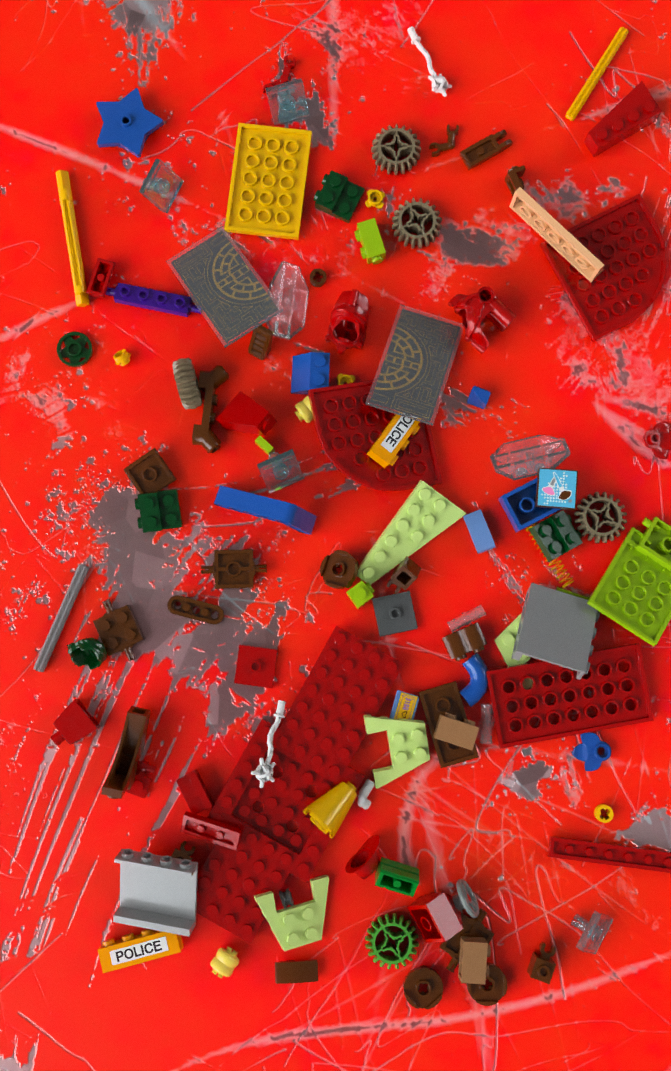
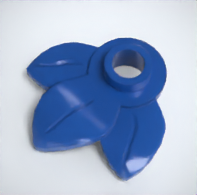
(588, 751)

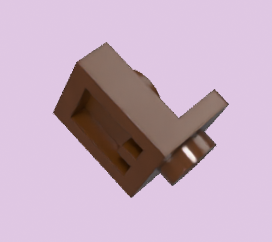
(512, 178)

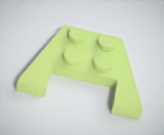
(505, 643)
(406, 744)
(297, 923)

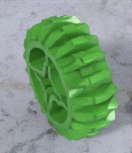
(383, 946)

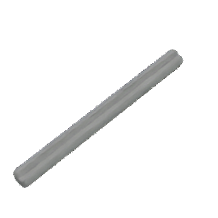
(61, 618)

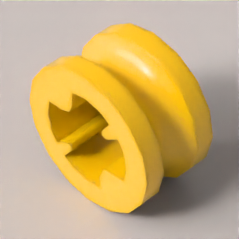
(597, 813)

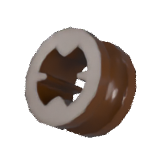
(312, 275)

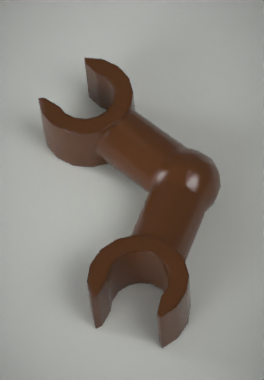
(449, 145)

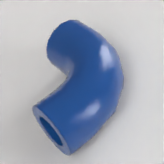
(478, 680)

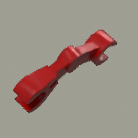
(286, 72)

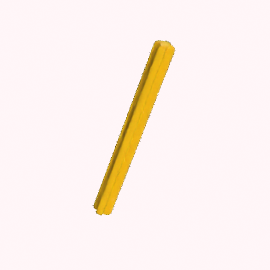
(596, 73)

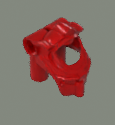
(476, 309)
(349, 321)

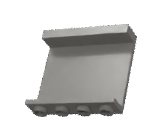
(556, 629)
(157, 892)

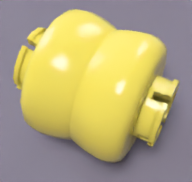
(304, 410)
(224, 962)

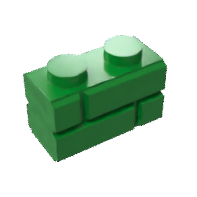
(397, 877)

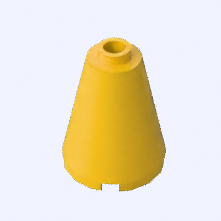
(332, 808)

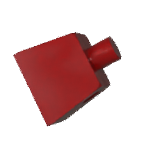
(74, 724)

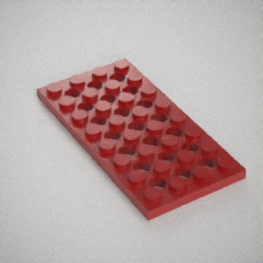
(564, 726)

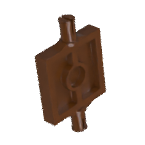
(233, 569)
(118, 630)
(472, 928)

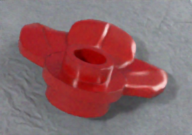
(661, 441)

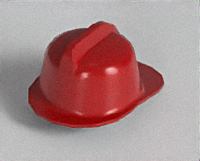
(366, 858)

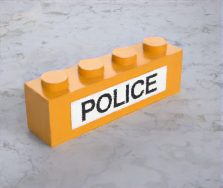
(392, 440)
(138, 949)

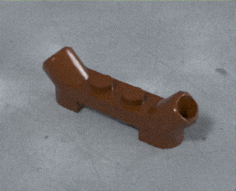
(202, 433)

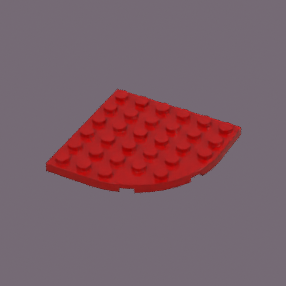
(633, 267)
(350, 429)

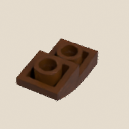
(296, 971)

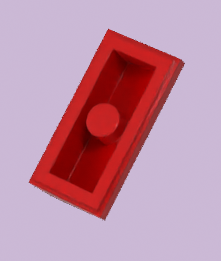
(100, 278)

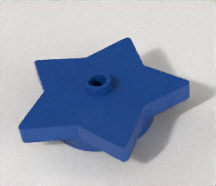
(127, 123)

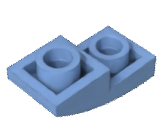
(479, 531)

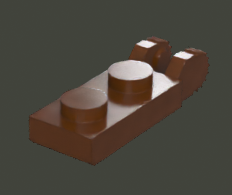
(484, 149)

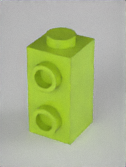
(371, 241)
(360, 594)

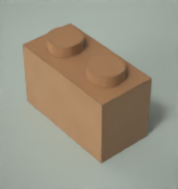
(456, 731)
(473, 960)

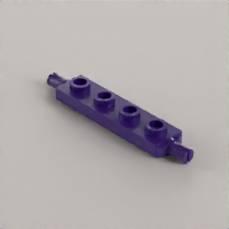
(153, 299)

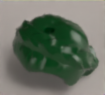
(87, 652)

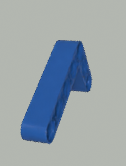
(266, 508)

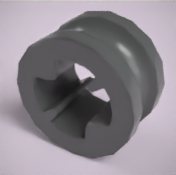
(286, 898)

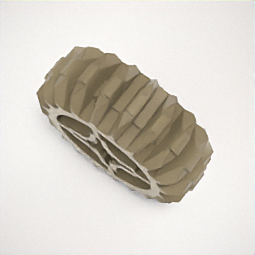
(410, 148)
(412, 209)
(187, 383)
(593, 514)

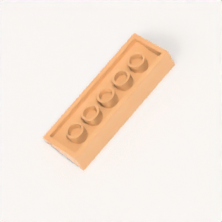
(556, 235)

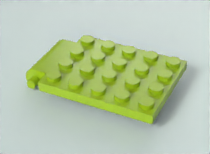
(638, 582)

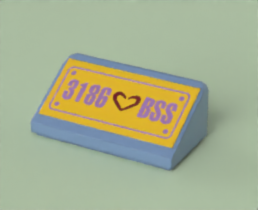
(404, 705)

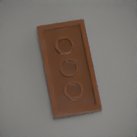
(439, 701)

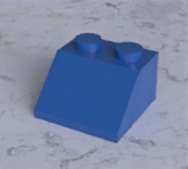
(310, 372)

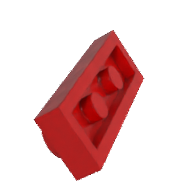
(211, 830)

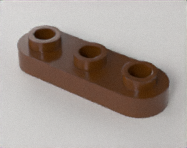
(188, 605)

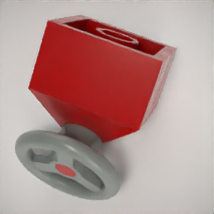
(440, 915)

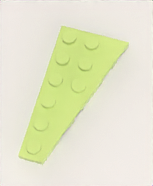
(415, 524)

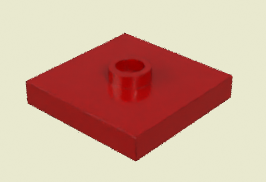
(255, 666)

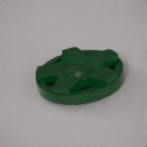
(74, 349)

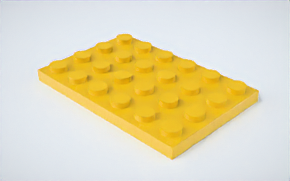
(268, 181)

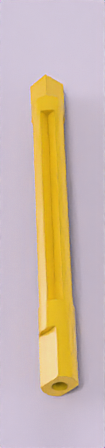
(72, 238)

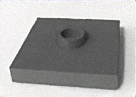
(394, 613)

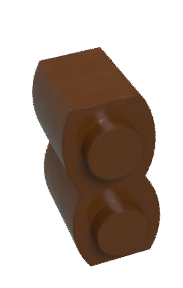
(464, 641)

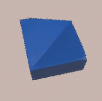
(478, 397)

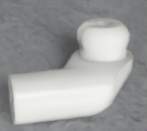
(363, 794)

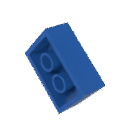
(521, 508)

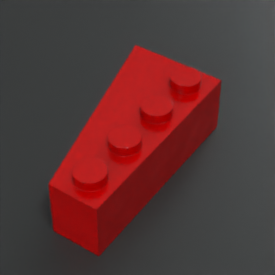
(625, 119)

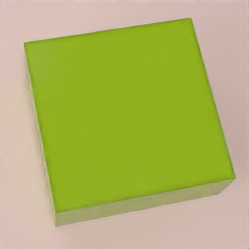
(264, 445)

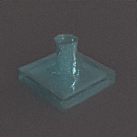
(287, 101)
(161, 186)
(280, 470)
(593, 931)

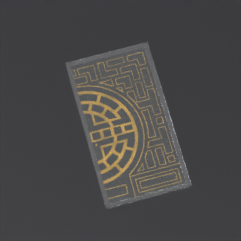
(224, 286)
(415, 365)

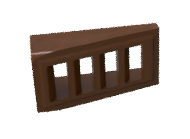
(260, 342)

